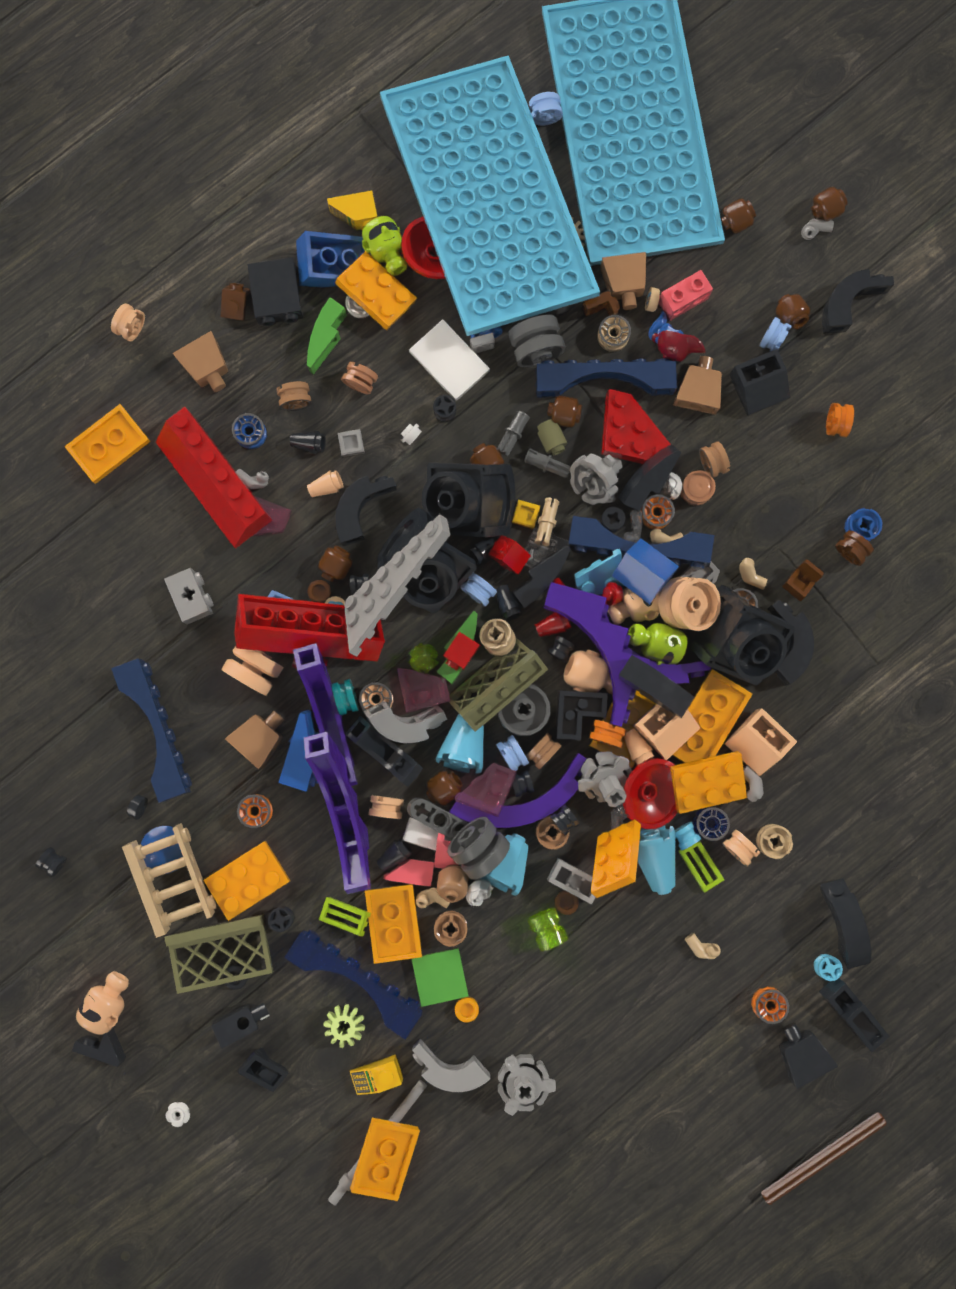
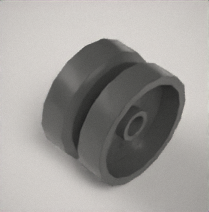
(536, 340)
(536, 717)
(478, 848)

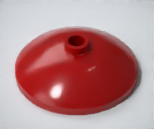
(417, 250)
(657, 803)

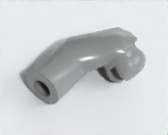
(814, 226)
(254, 482)
(755, 783)

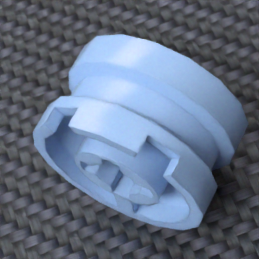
(546, 108)
(775, 335)
(478, 589)
(512, 753)

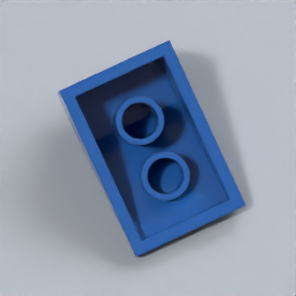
(325, 257)
(296, 769)

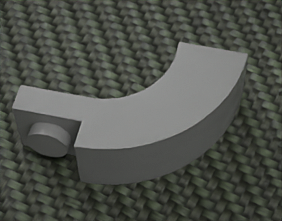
(404, 728)
(447, 1076)

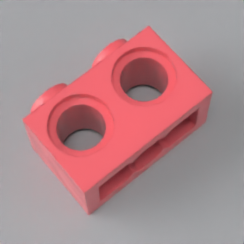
(685, 295)

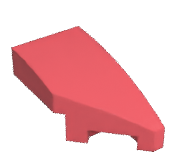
(442, 858)
(412, 872)

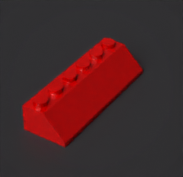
(211, 478)
(292, 624)

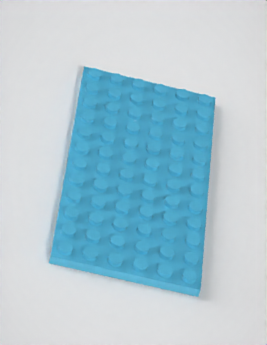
(632, 127)
(489, 195)

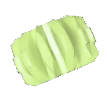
(341, 1034)

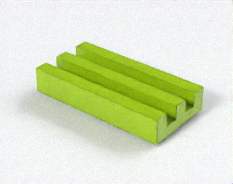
(705, 888)
(362, 922)

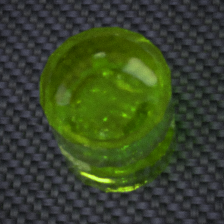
(547, 928)

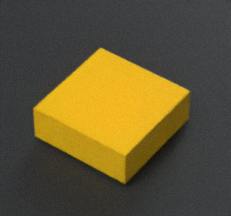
(526, 514)

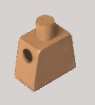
(625, 277)
(204, 361)
(700, 388)
(257, 738)

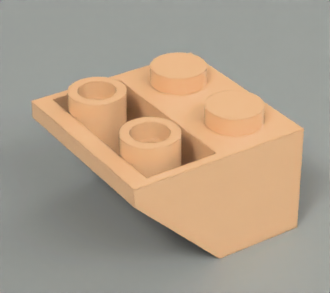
(665, 730)
(760, 741)

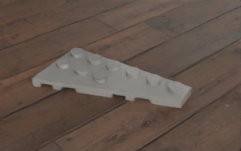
(387, 587)

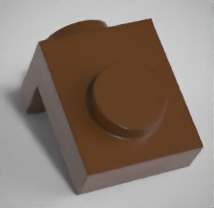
(234, 301)
(599, 303)
(803, 580)

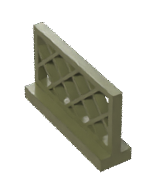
(497, 694)
(216, 932)

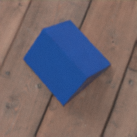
(644, 571)

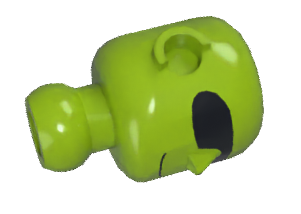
(383, 242)
(659, 642)

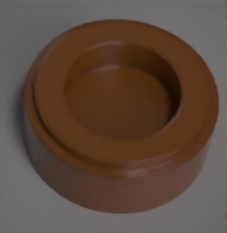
(319, 591)
(566, 902)

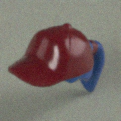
(672, 342)

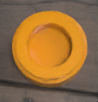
(466, 1009)

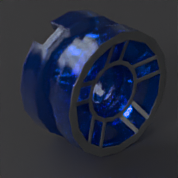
(719, 830)

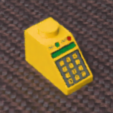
(354, 208)
(377, 1076)

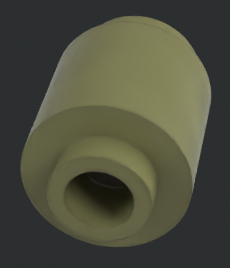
(551, 437)

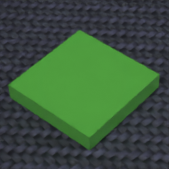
(440, 977)

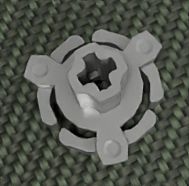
(597, 476)
(607, 779)
(536, 1087)

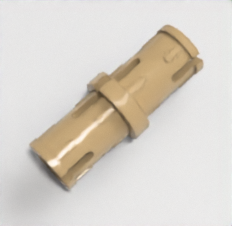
(547, 522)

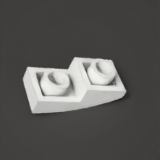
(422, 835)

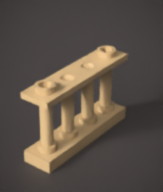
(153, 898)

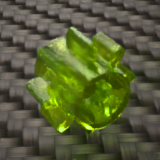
(423, 657)

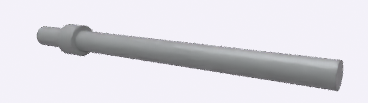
(346, 1179)

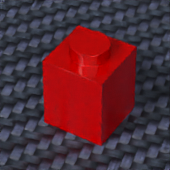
(509, 554)
(460, 652)

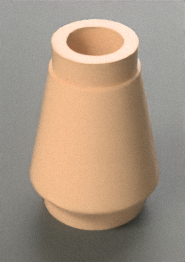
(326, 484)
(638, 747)

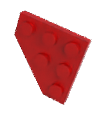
(629, 430)

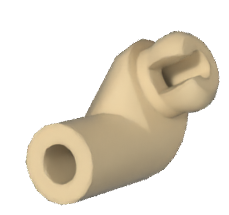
(659, 537)
(749, 574)
(428, 897)
(702, 950)

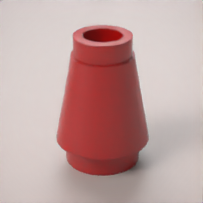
(552, 625)

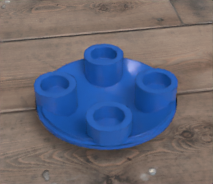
(164, 855)

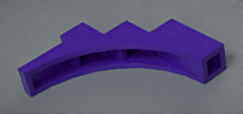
(610, 639)
(341, 800)

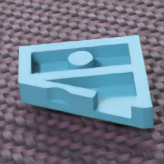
(598, 574)

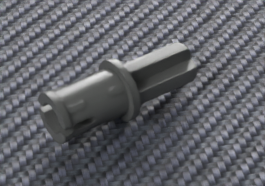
(513, 433)
(546, 463)

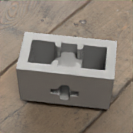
(179, 588)
(572, 880)

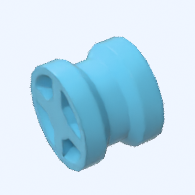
(686, 835)
(832, 969)

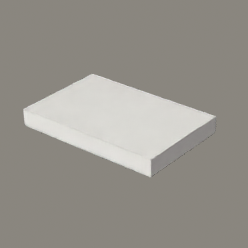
(449, 360)

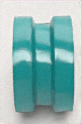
(345, 697)

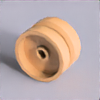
(689, 603)
(252, 668)

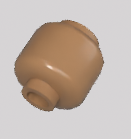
(452, 883)

